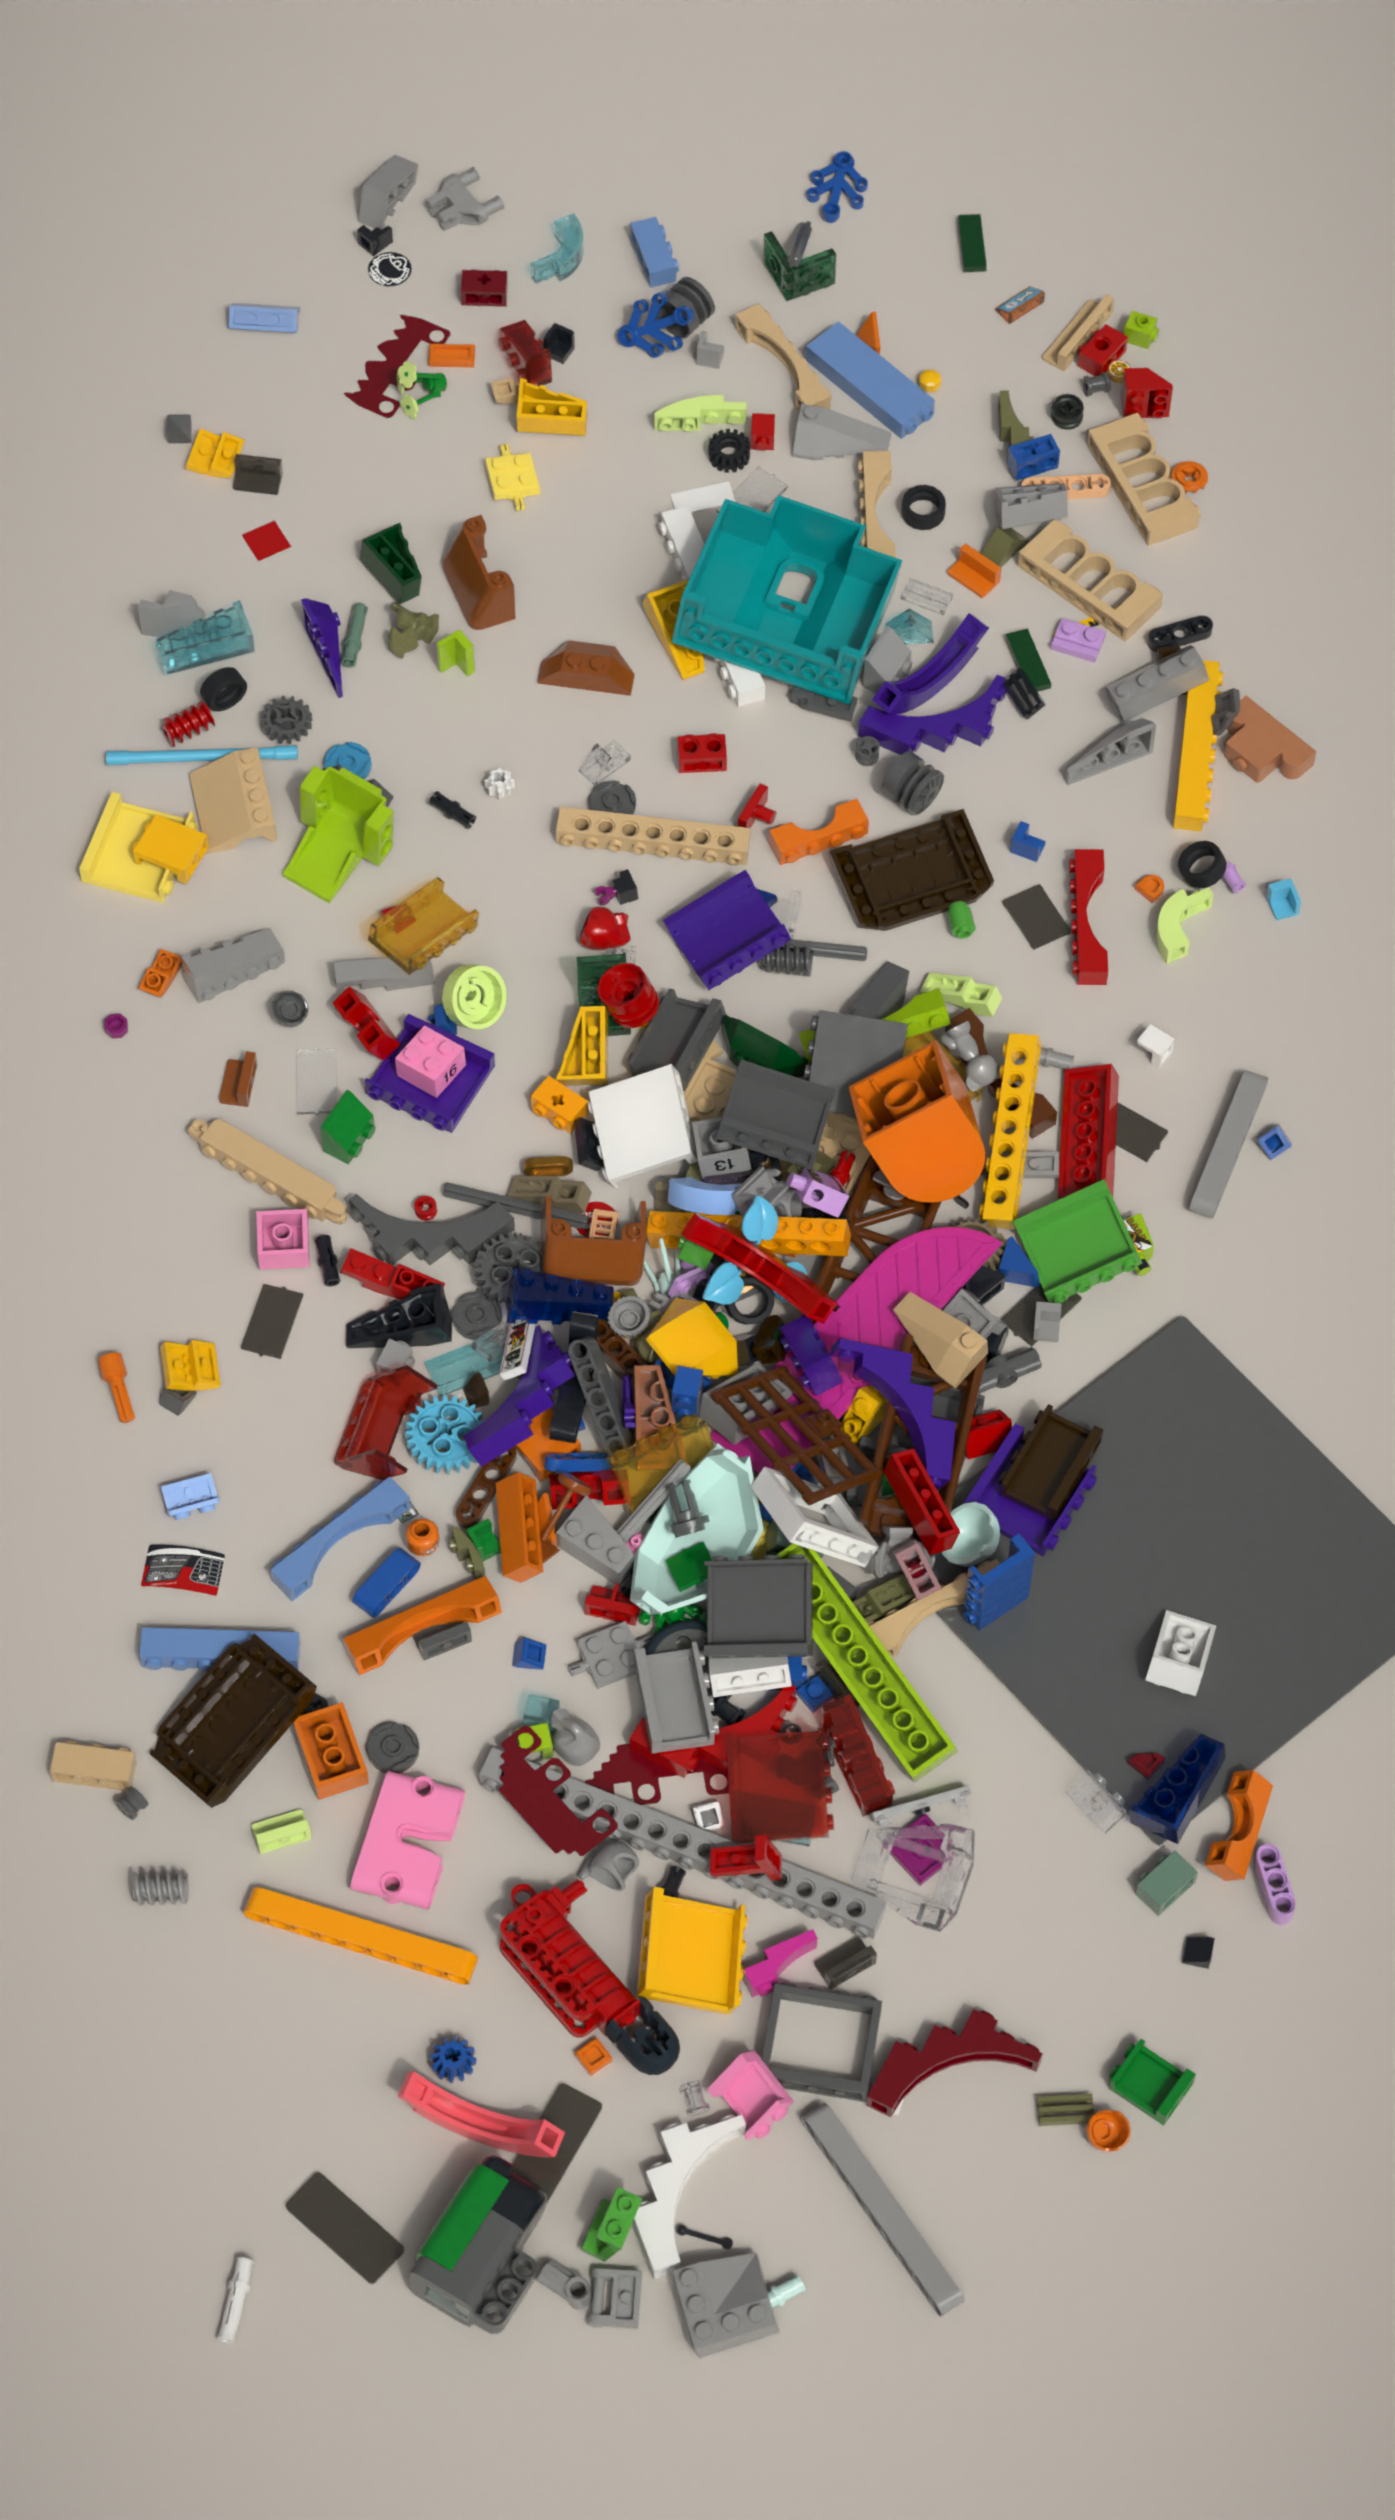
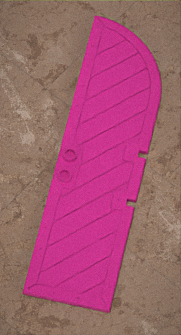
(925, 1263)

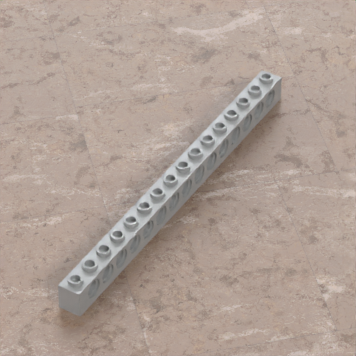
(699, 1840)

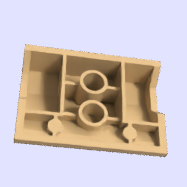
(233, 800)

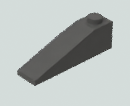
(884, 994)

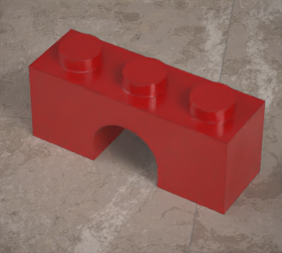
(372, 1029)
(604, 1487)

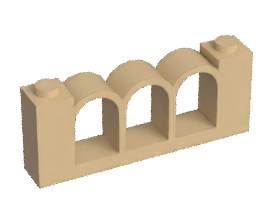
(1129, 434)
(1057, 540)

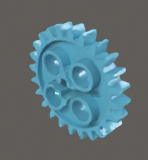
(445, 1433)

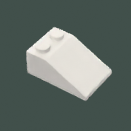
(1181, 1653)

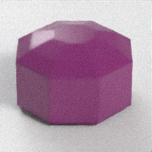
(116, 1025)

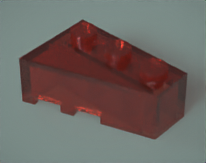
(526, 353)

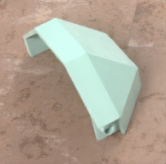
(735, 1525)

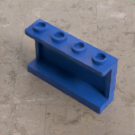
(1000, 1588)

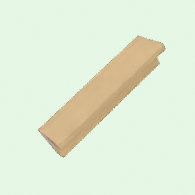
(1078, 332)

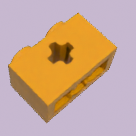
(558, 1104)

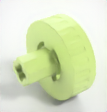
(463, 999)

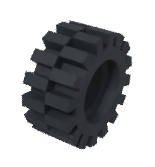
(729, 461)

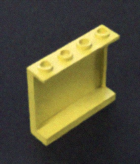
(110, 855)

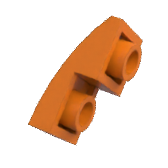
(161, 975)

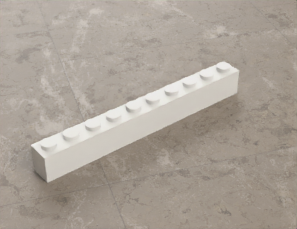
(686, 546)

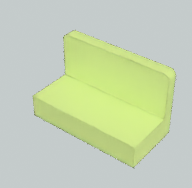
(281, 1831)

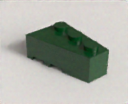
(391, 563)

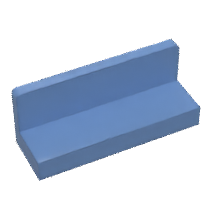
(263, 317)

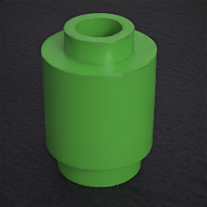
(961, 920)

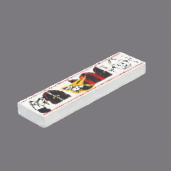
(517, 1349)

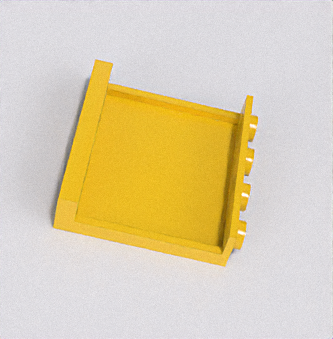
(691, 1953)

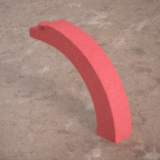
(490, 2128)

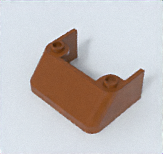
(593, 1259)

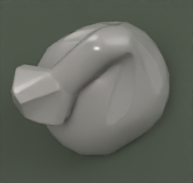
(573, 1738)

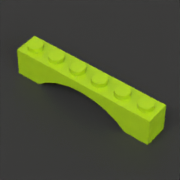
(921, 1014)

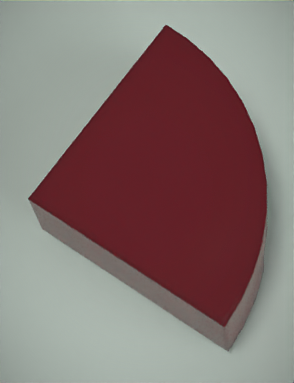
(1146, 1763)

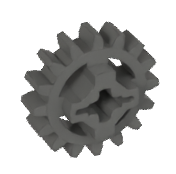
(286, 719)

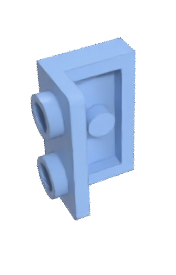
(190, 1495)

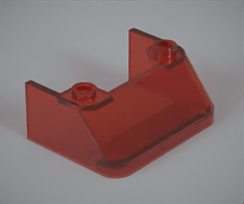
(376, 1421)

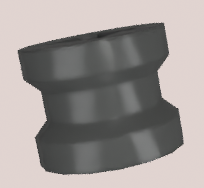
(869, 745)
(131, 1803)

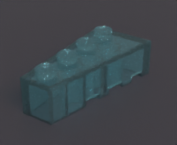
(206, 641)

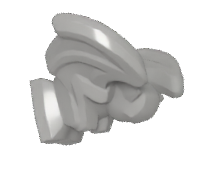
(885, 1558)

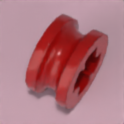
(432, 1210)

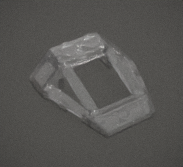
(958, 1863)

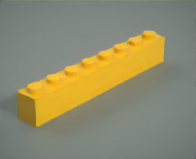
(1197, 753)

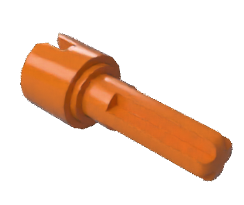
(114, 1372)

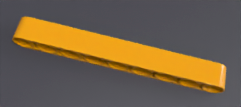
(361, 1935)

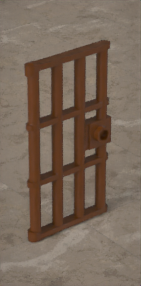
(814, 1427)

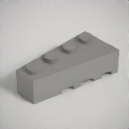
(231, 964)

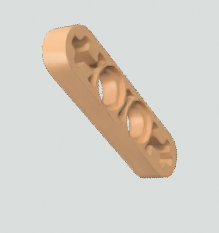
(1084, 480)

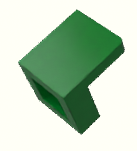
(484, 1539)

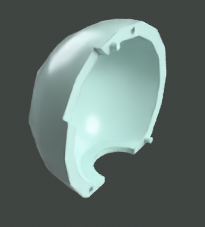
(977, 1535)

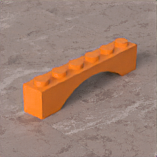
(467, 1603)

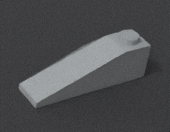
(830, 433)

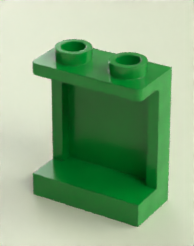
(1150, 2082)

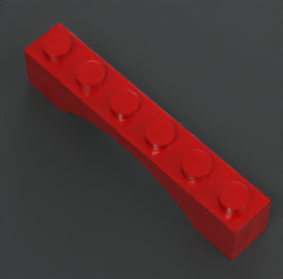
(1091, 956)

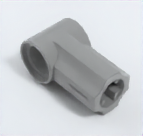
(565, 2283)

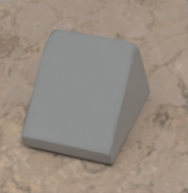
(708, 1815)

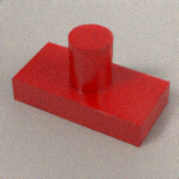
(756, 809)

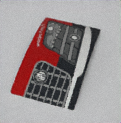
(183, 1568)

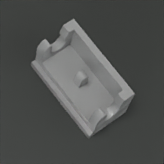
(761, 1184)

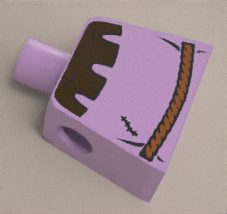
(819, 1190)

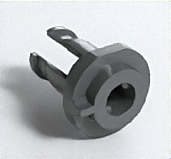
(689, 1520)

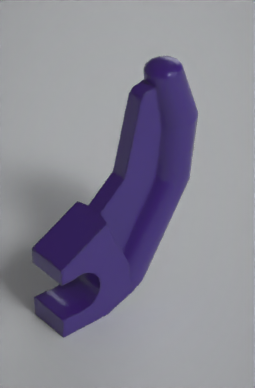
(628, 1406)

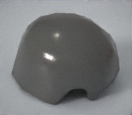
(289, 1009)

